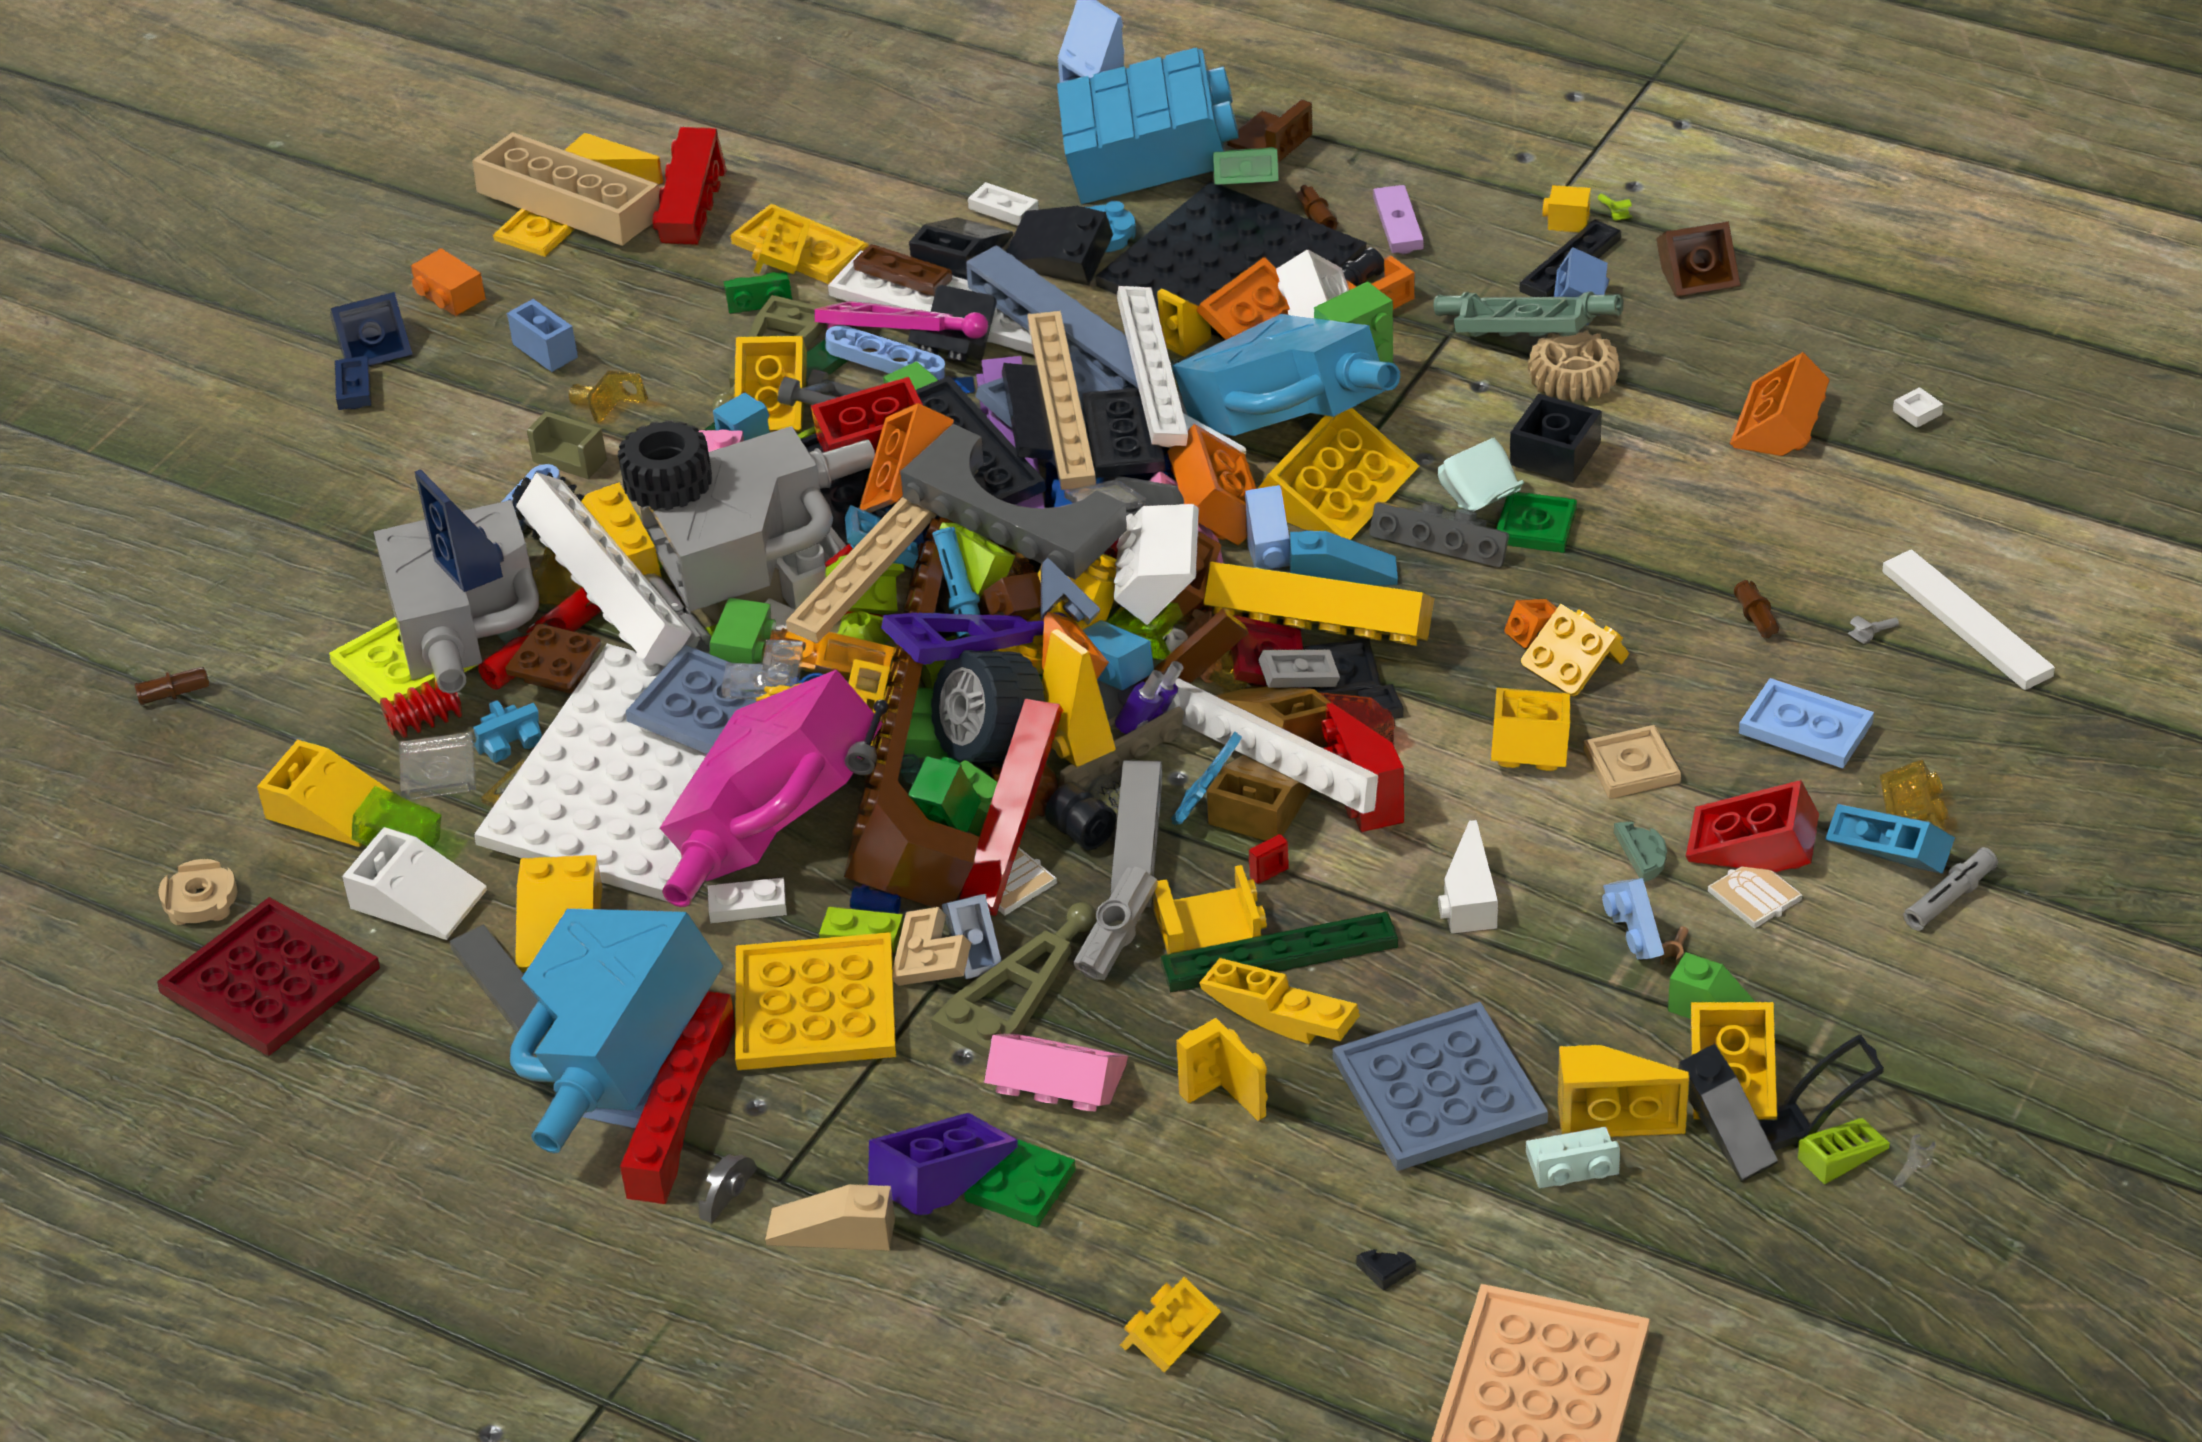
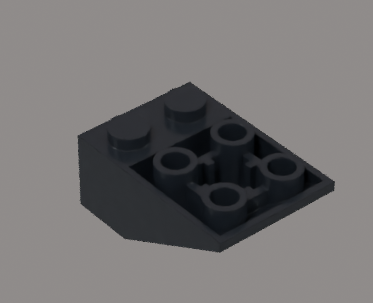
(955, 242)

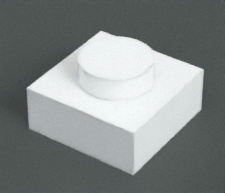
(1918, 407)

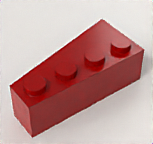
(689, 185)

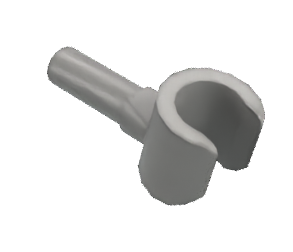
(1865, 630)

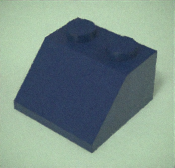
(371, 329)

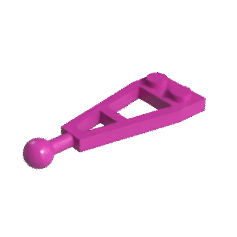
(877, 315)

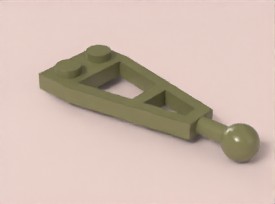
(781, 315)
(973, 1025)

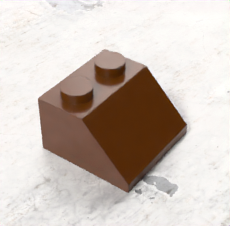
(1698, 259)

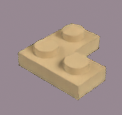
(924, 954)

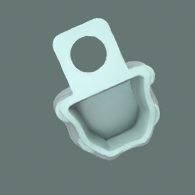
(1479, 475)

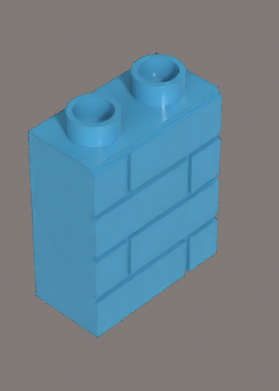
(1145, 124)

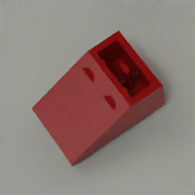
(1373, 752)

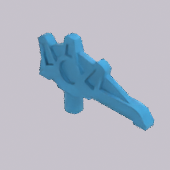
(1199, 788)

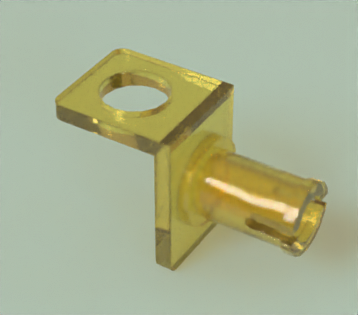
(608, 393)

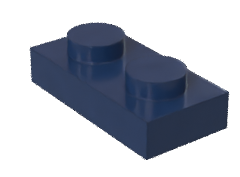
(353, 383)

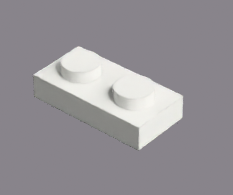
(1001, 203)
(747, 900)

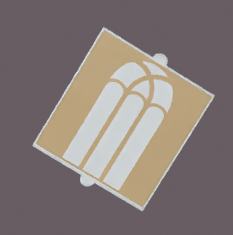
(1025, 882)
(1755, 894)

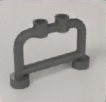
(816, 391)

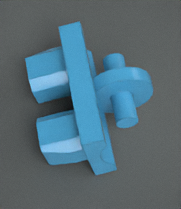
(506, 726)

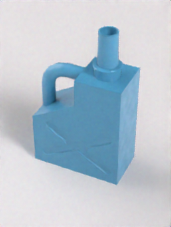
(1283, 373)
(617, 1005)

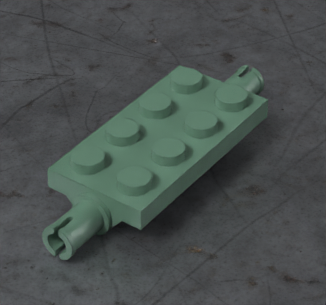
(1525, 314)

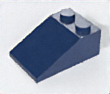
(456, 541)

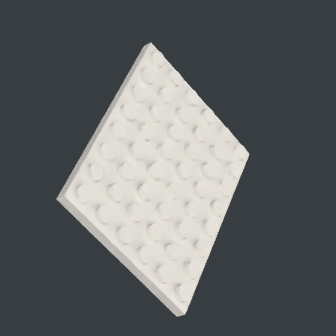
(598, 783)

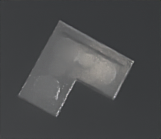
(780, 667)

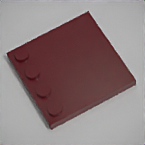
(268, 975)

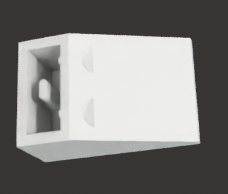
(411, 885)

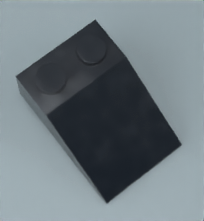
(1062, 242)

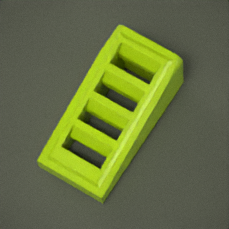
(1829, 1167)

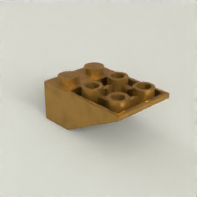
(1291, 709)
(1254, 799)

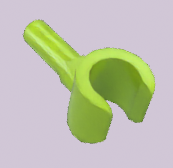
(1618, 209)

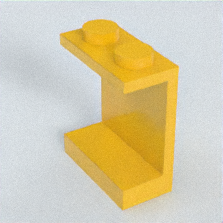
(1208, 917)

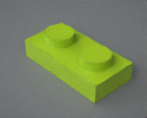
(852, 922)

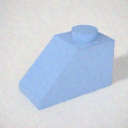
(1267, 528)

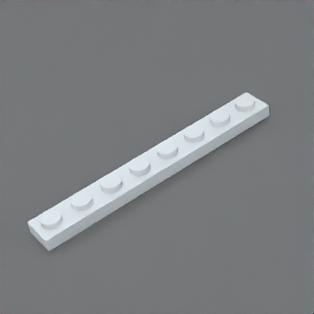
(1152, 366)
(1277, 748)

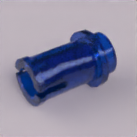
(872, 900)

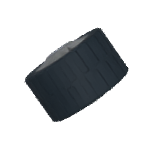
(980, 703)

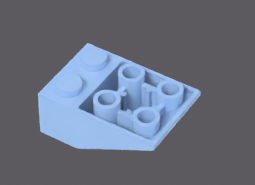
(1091, 42)

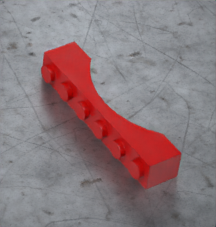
(657, 1142)

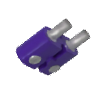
(1149, 699)

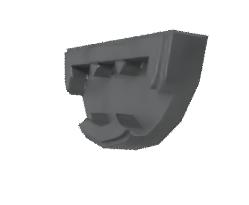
(727, 1182)

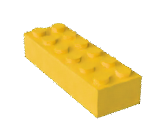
(1320, 601)

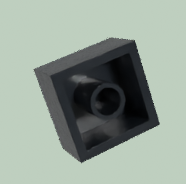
(1555, 438)

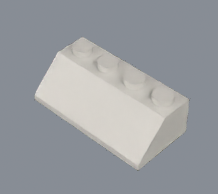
(1156, 558)

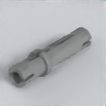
(1961, 879)

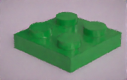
(1023, 1183)

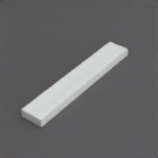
(1968, 619)

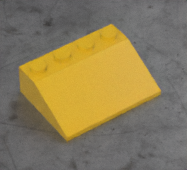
(1339, 475)

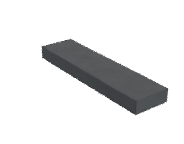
(495, 974)

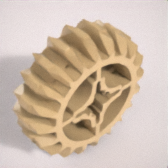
(1573, 366)

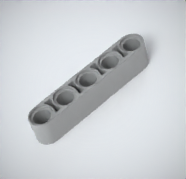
(1137, 818)

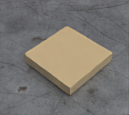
(1632, 761)

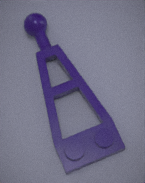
(919, 638)

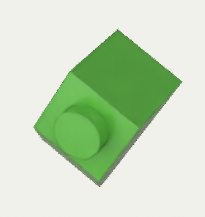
(1702, 981)

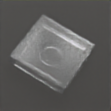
(437, 766)

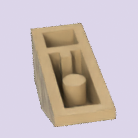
(836, 1218)

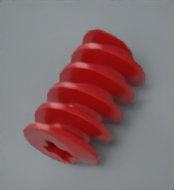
(419, 708)

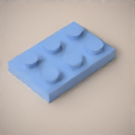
(1806, 723)

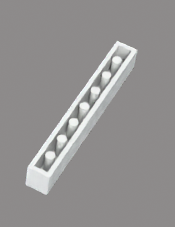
(603, 570)

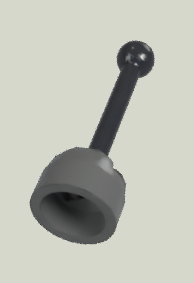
(863, 748)

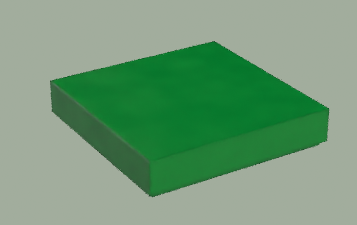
(1538, 521)

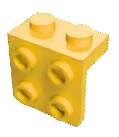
(1572, 650)
(1216, 1058)

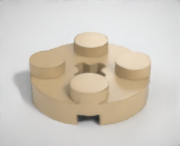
(213, 903)

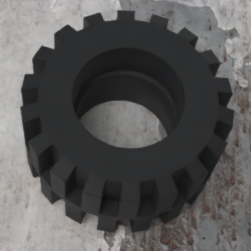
(665, 465)

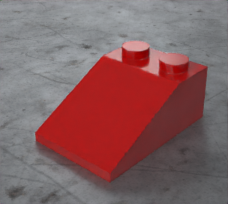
(1756, 830)

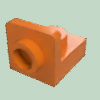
(1528, 619)

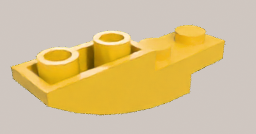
(1270, 1002)

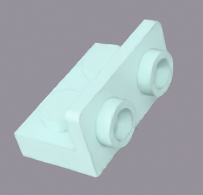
(1573, 1157)

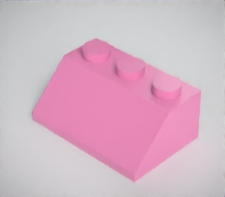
(1053, 1070)

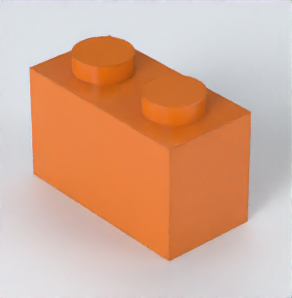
(448, 282)

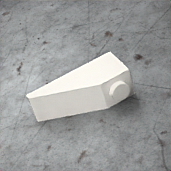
(1468, 887)

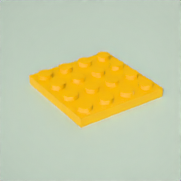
(814, 1001)

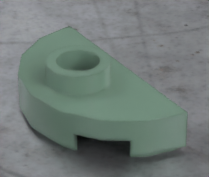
(1643, 848)

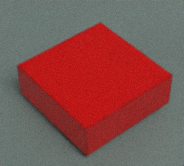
(1268, 859)

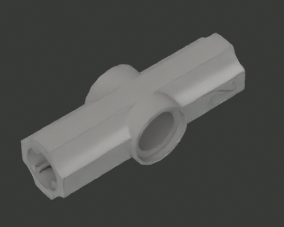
(1107, 941)

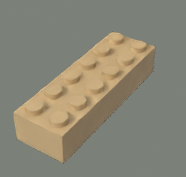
(566, 188)

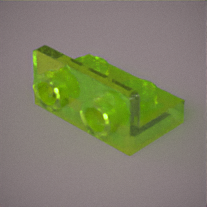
(1154, 631)

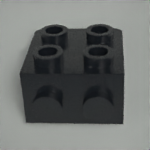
(954, 342)

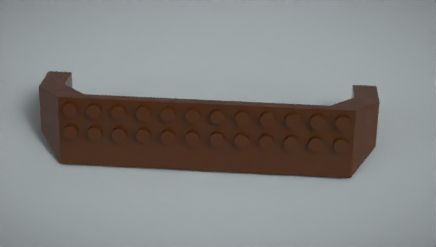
(892, 838)

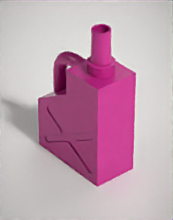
(761, 776)

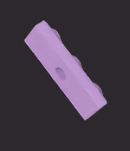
(1398, 219)

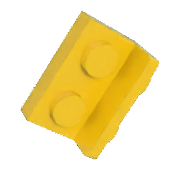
(782, 242)
(1172, 1324)

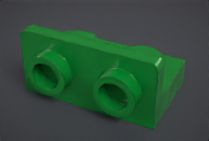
(753, 292)

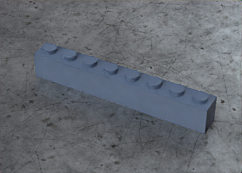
(1025, 292)

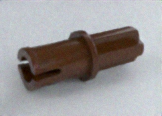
(1316, 207)
(1756, 608)
(171, 685)

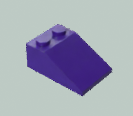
(936, 1160)

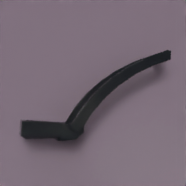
(1791, 1123)

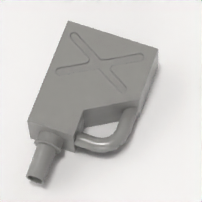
(737, 528)
(434, 615)

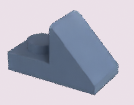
(1058, 587)

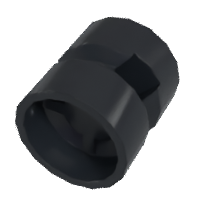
(1080, 816)

